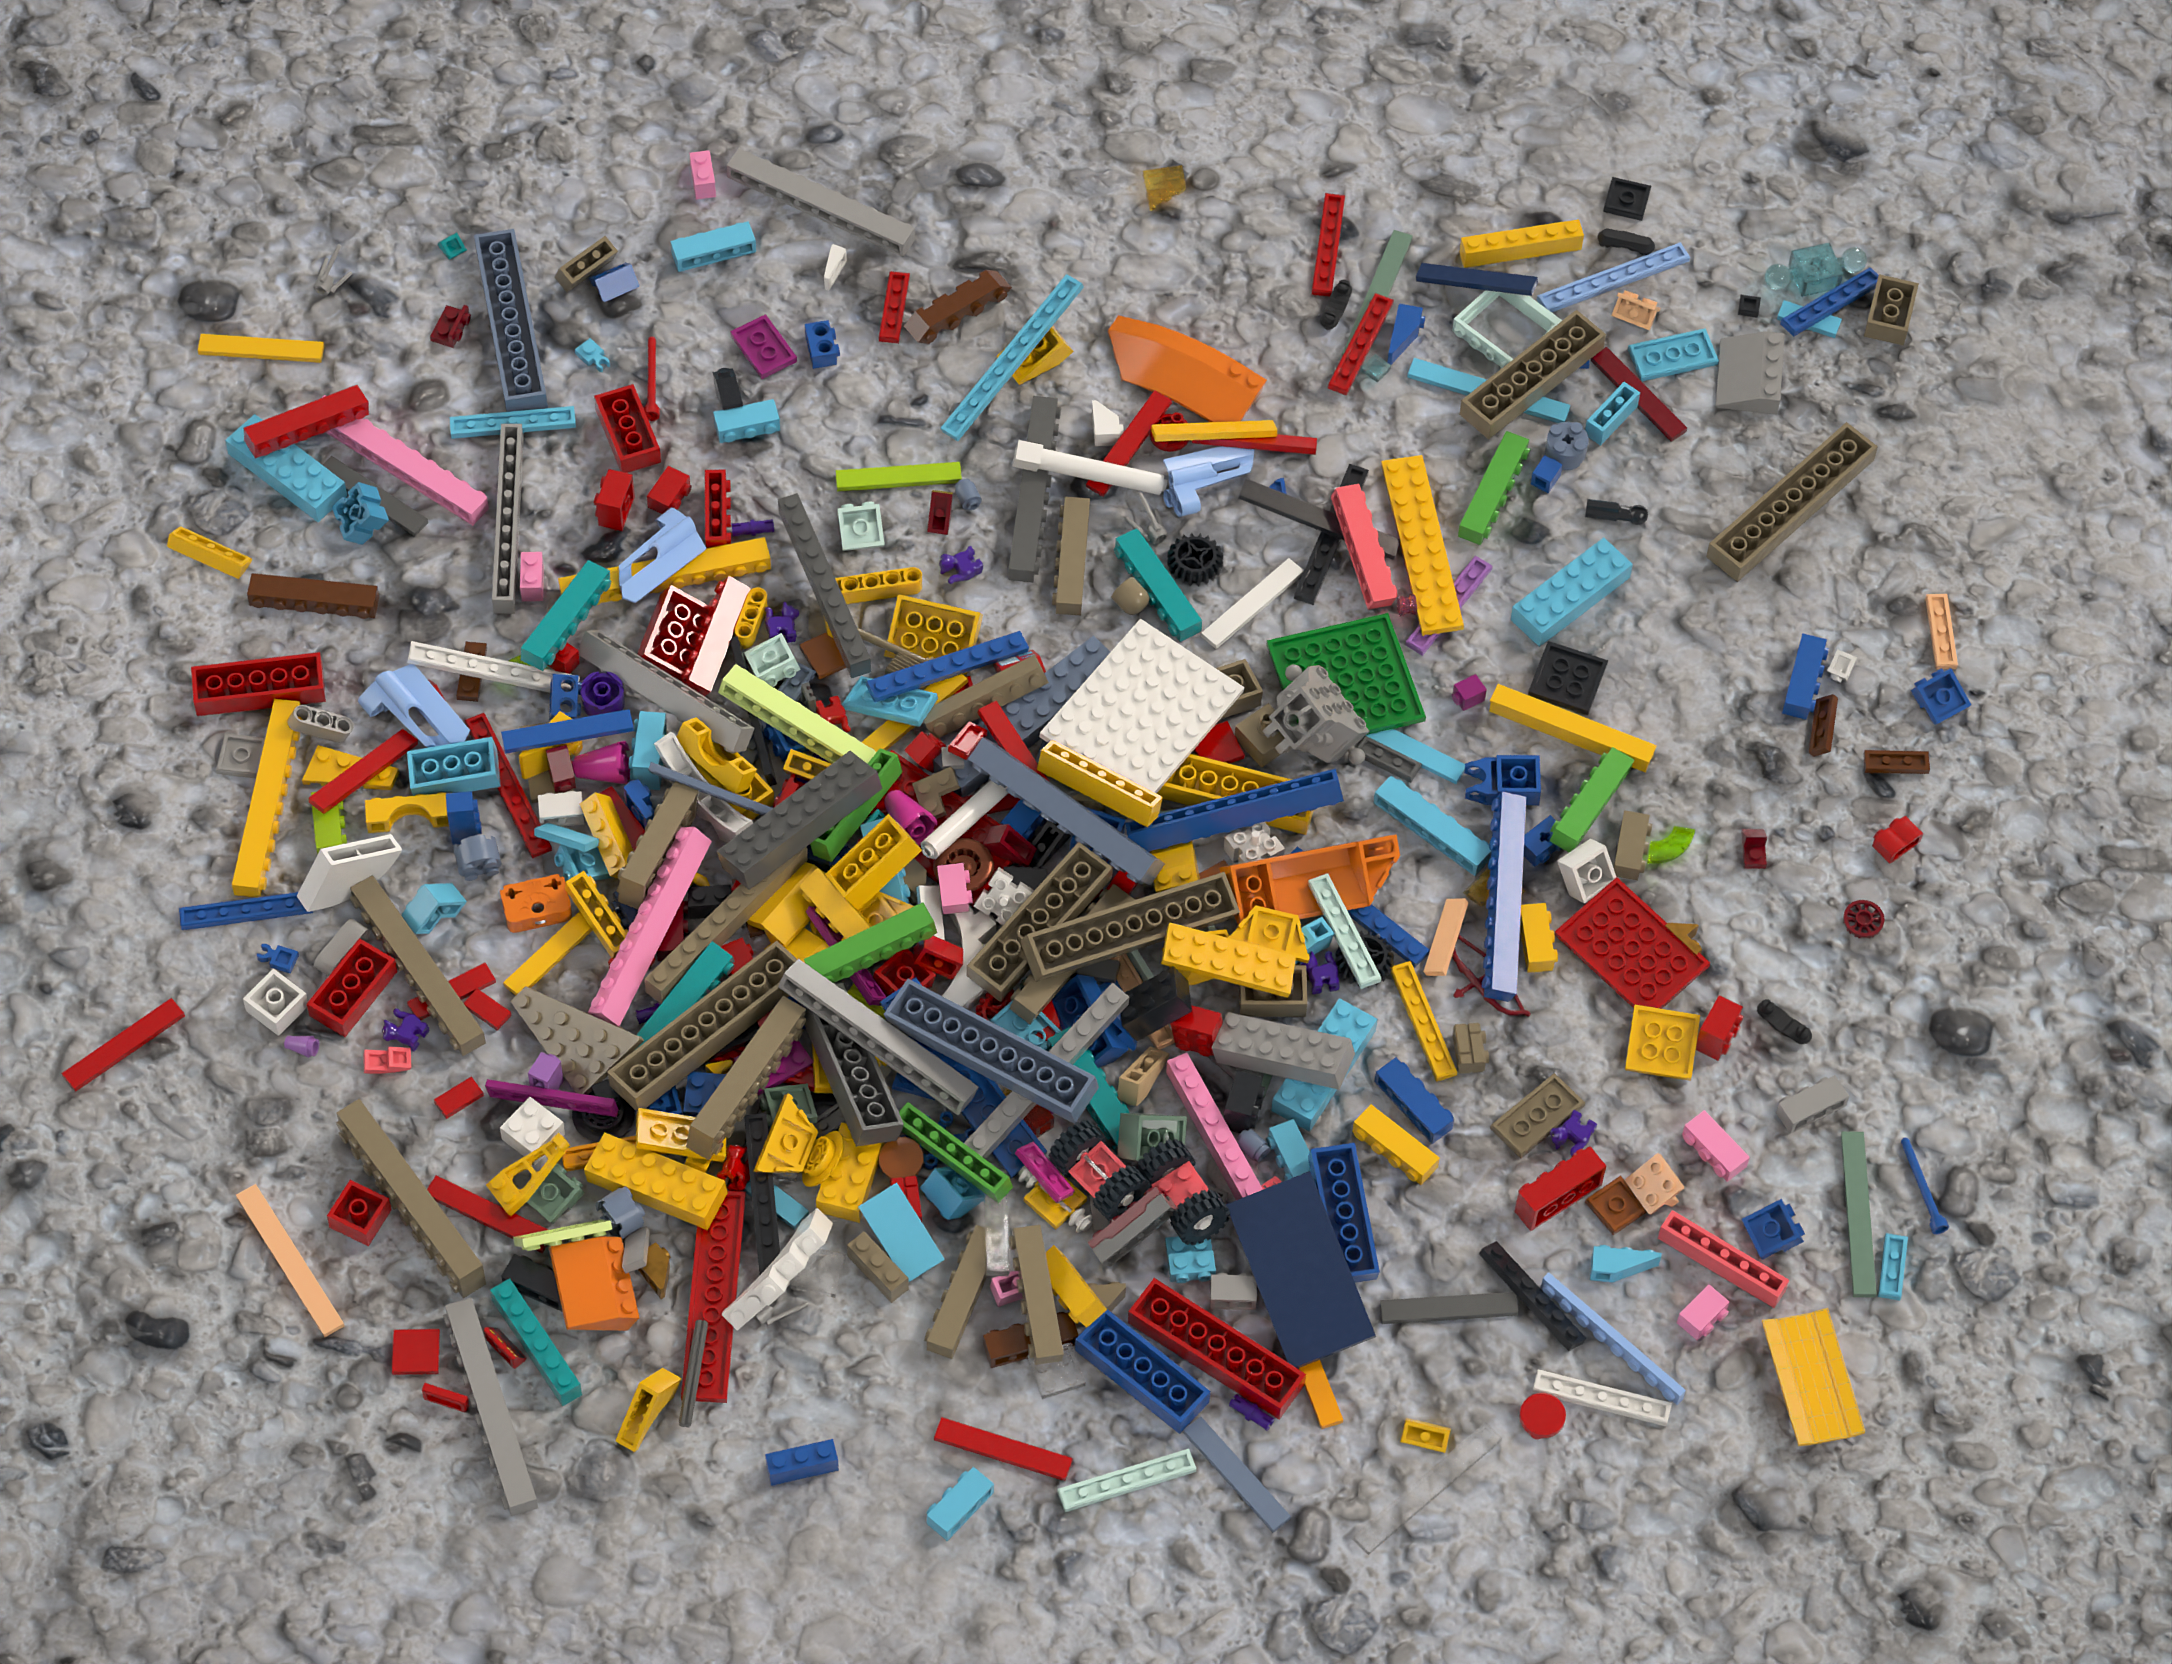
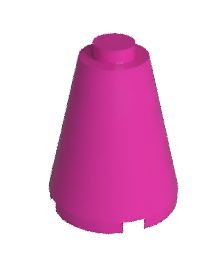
(604, 764)
(910, 815)

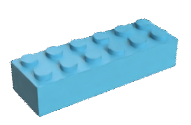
(291, 474)
(1571, 592)
(1307, 1101)

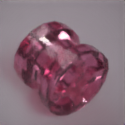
(1406, 605)

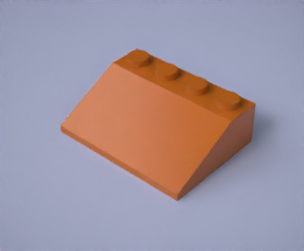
(594, 1285)

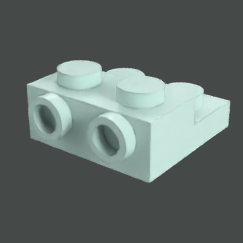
(860, 526)
(772, 660)

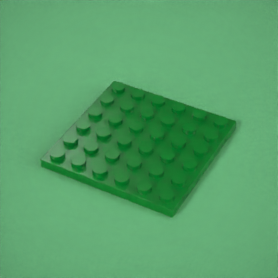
(1365, 665)

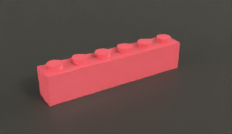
(1364, 546)
(1723, 1259)

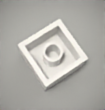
(1586, 870)
(275, 1002)
(530, 1128)

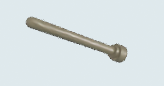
(890, 647)

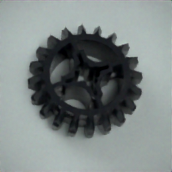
(1191, 566)
(1379, 952)

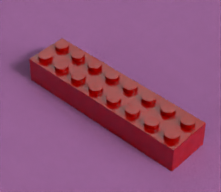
(1216, 1348)

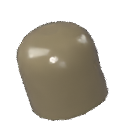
(1131, 597)

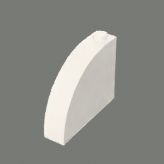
(343, 867)

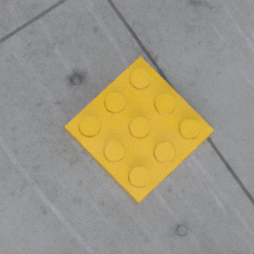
(1662, 1042)

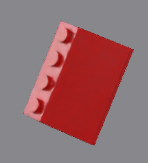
(673, 631)

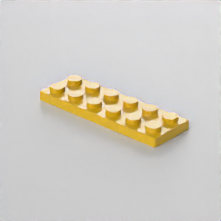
(1228, 960)

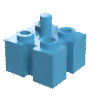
(360, 513)

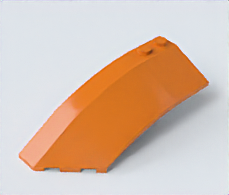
(1184, 370)
(1282, 880)

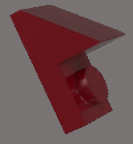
(940, 512)
(1754, 848)

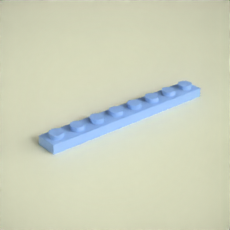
(1618, 1344)

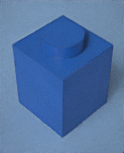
(1546, 474)

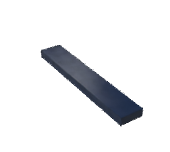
(1477, 279)

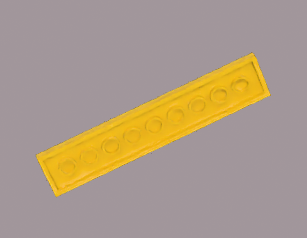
(1422, 545)

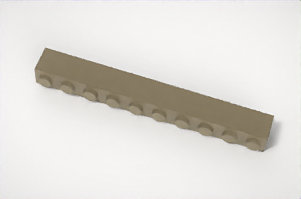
(718, 927)
(417, 965)

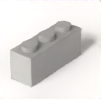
(1812, 1103)

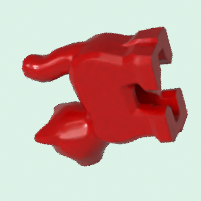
(833, 713)
(734, 1168)

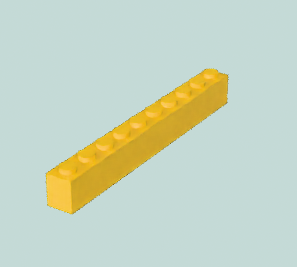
(710, 565)
(266, 802)

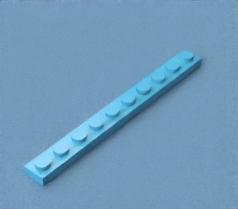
(1012, 357)

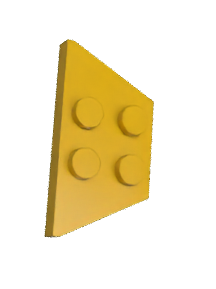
(883, 907)
(1273, 931)
(787, 1141)

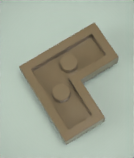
(933, 787)

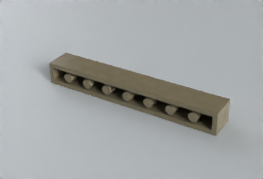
(1036, 995)

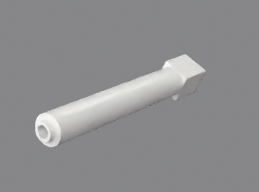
(1034, 457)
(962, 819)

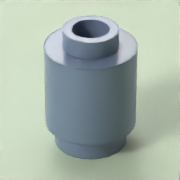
(968, 494)
(1253, 1145)

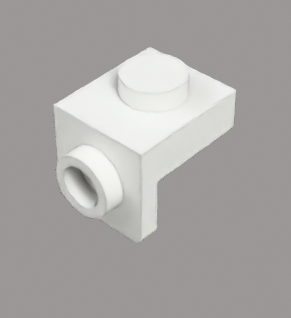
(1841, 666)

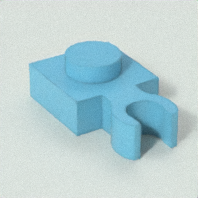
(592, 353)

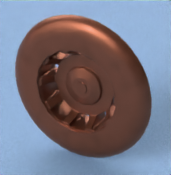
(978, 851)

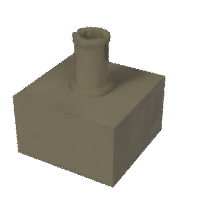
(1253, 740)

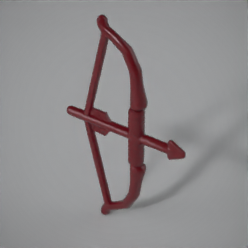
(1476, 982)

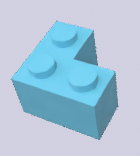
(431, 905)

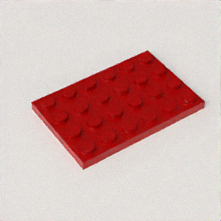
(1631, 947)

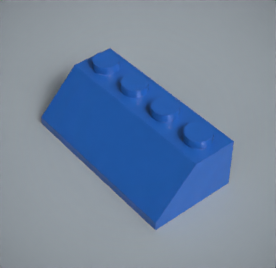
(1073, 1002)

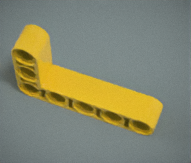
(881, 585)

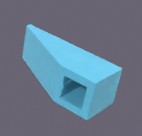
(1317, 936)
(1616, 1264)

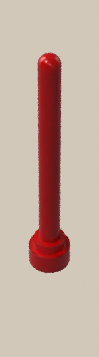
(651, 408)

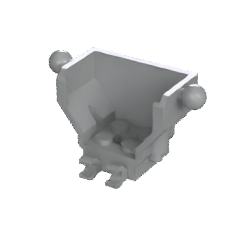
(1326, 720)

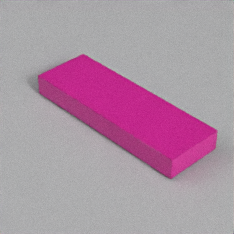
(1044, 1172)

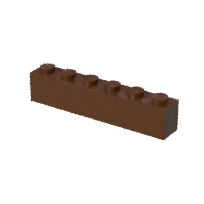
(313, 595)

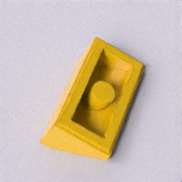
(1425, 1435)

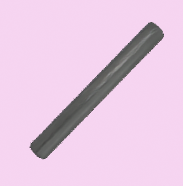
(693, 1373)

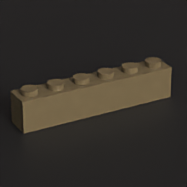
(1072, 556)
(1001, 687)
(1037, 1295)
(960, 1298)

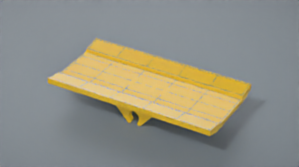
(1813, 1378)

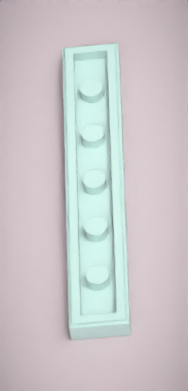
(1345, 931)
(1126, 1480)

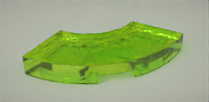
(1670, 847)

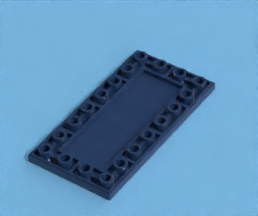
(1301, 1270)

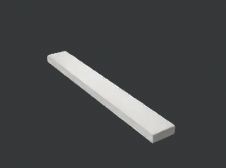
(482, 667)

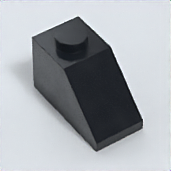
(727, 388)

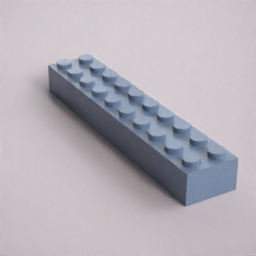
(510, 321)
(1036, 709)
(1070, 814)
(991, 1051)

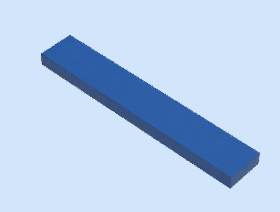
(1830, 302)
(567, 731)
(241, 911)

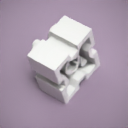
(1252, 844)
(1003, 897)

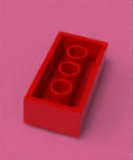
(627, 429)
(352, 987)
(1560, 1187)

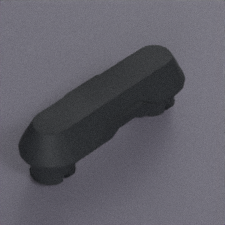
(1627, 240)
(1336, 304)
(1784, 1023)

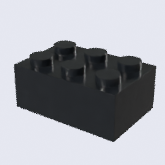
(1156, 1003)

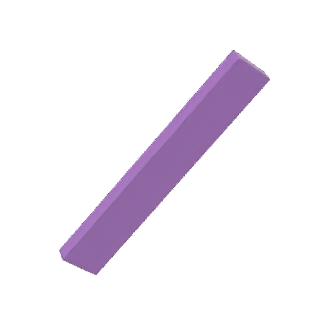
(1464, 586)

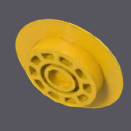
(823, 1158)

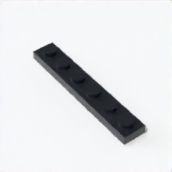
(1532, 1296)

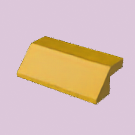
(784, 912)

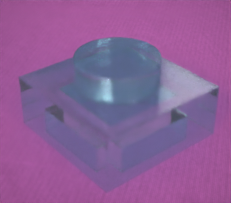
(1376, 368)

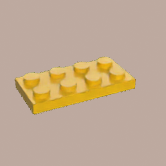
(667, 1133)

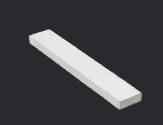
(1252, 603)
(1602, 1398)

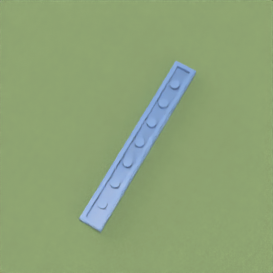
(1614, 278)

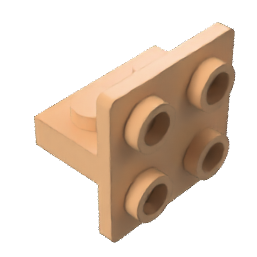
(1634, 310)
(1655, 1184)

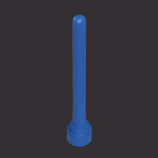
(1937, 1222)

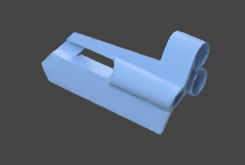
(1200, 470)
(676, 547)
(408, 689)

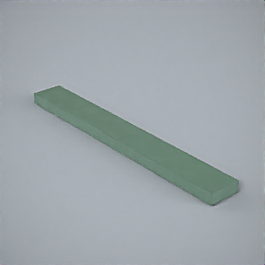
(1386, 273)
(1858, 1214)

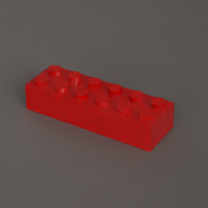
(257, 683)

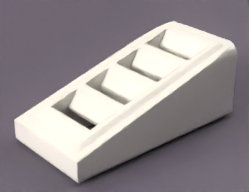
(835, 263)

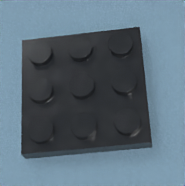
(1568, 678)

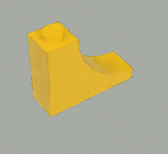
(646, 1404)

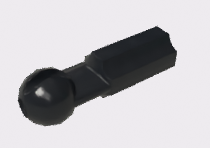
(1614, 511)

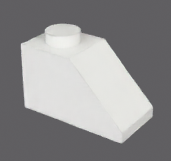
(1105, 425)

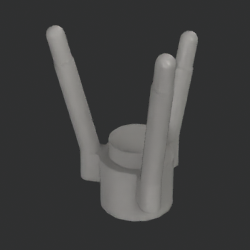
(324, 282)
(1156, 531)
(765, 1314)

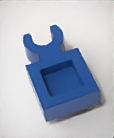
(280, 959)

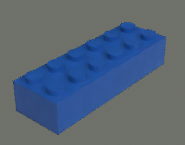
(1343, 1196)
(1142, 1371)

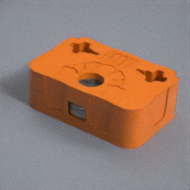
(535, 897)

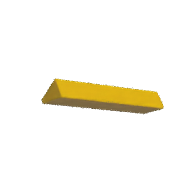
(208, 552)

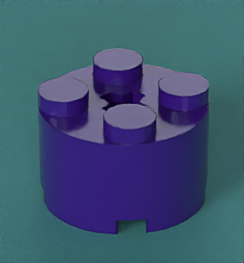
(602, 693)

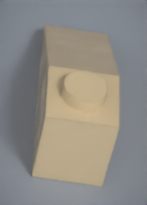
(1140, 1076)

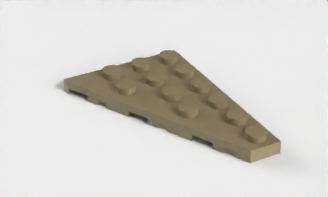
(579, 1040)

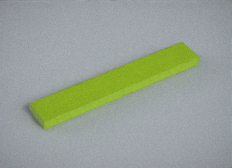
(898, 476)

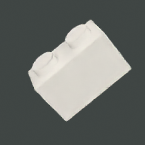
(561, 808)

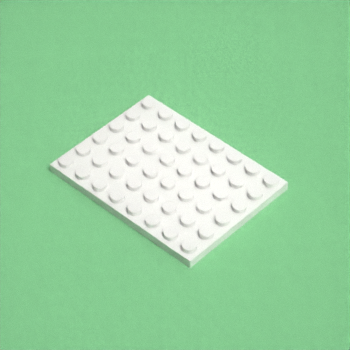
(1144, 708)

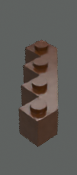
(949, 310)

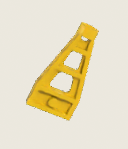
(503, 1186)

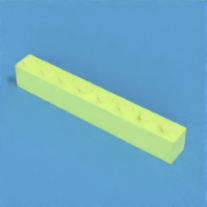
(790, 717)

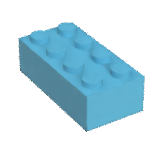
(454, 767)

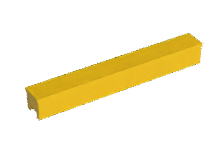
(1569, 726)

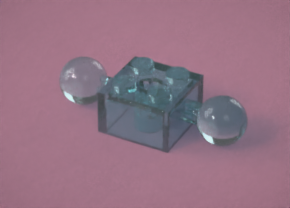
(1815, 269)

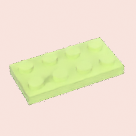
(570, 1233)

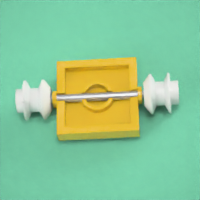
(1053, 1212)

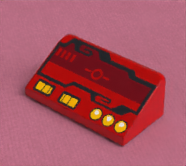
(504, 1347)

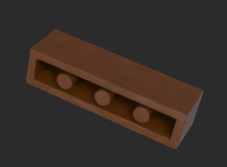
(1012, 1343)

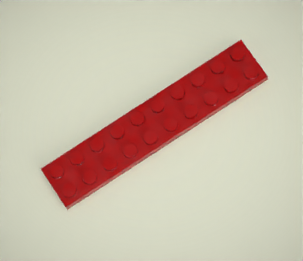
(712, 1291)

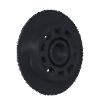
(617, 1128)

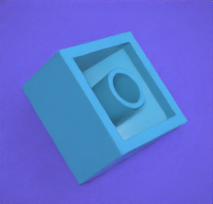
(951, 1193)

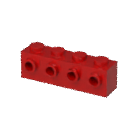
(716, 508)

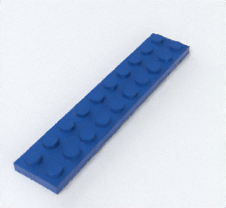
(984, 1102)

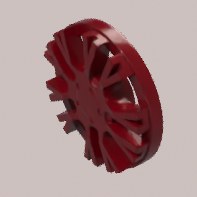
(1863, 919)

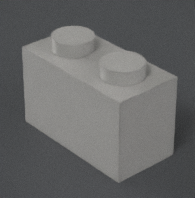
(1233, 1292)

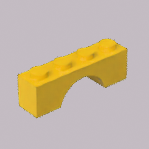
(697, 743)
(384, 812)

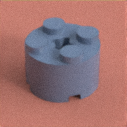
(1567, 444)
(477, 857)
(622, 1212)

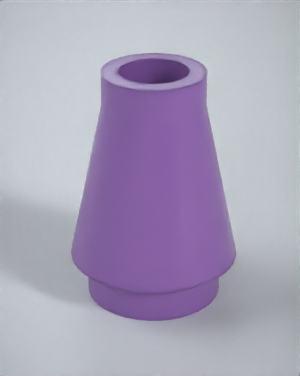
(304, 1045)

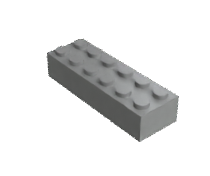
(1283, 1050)

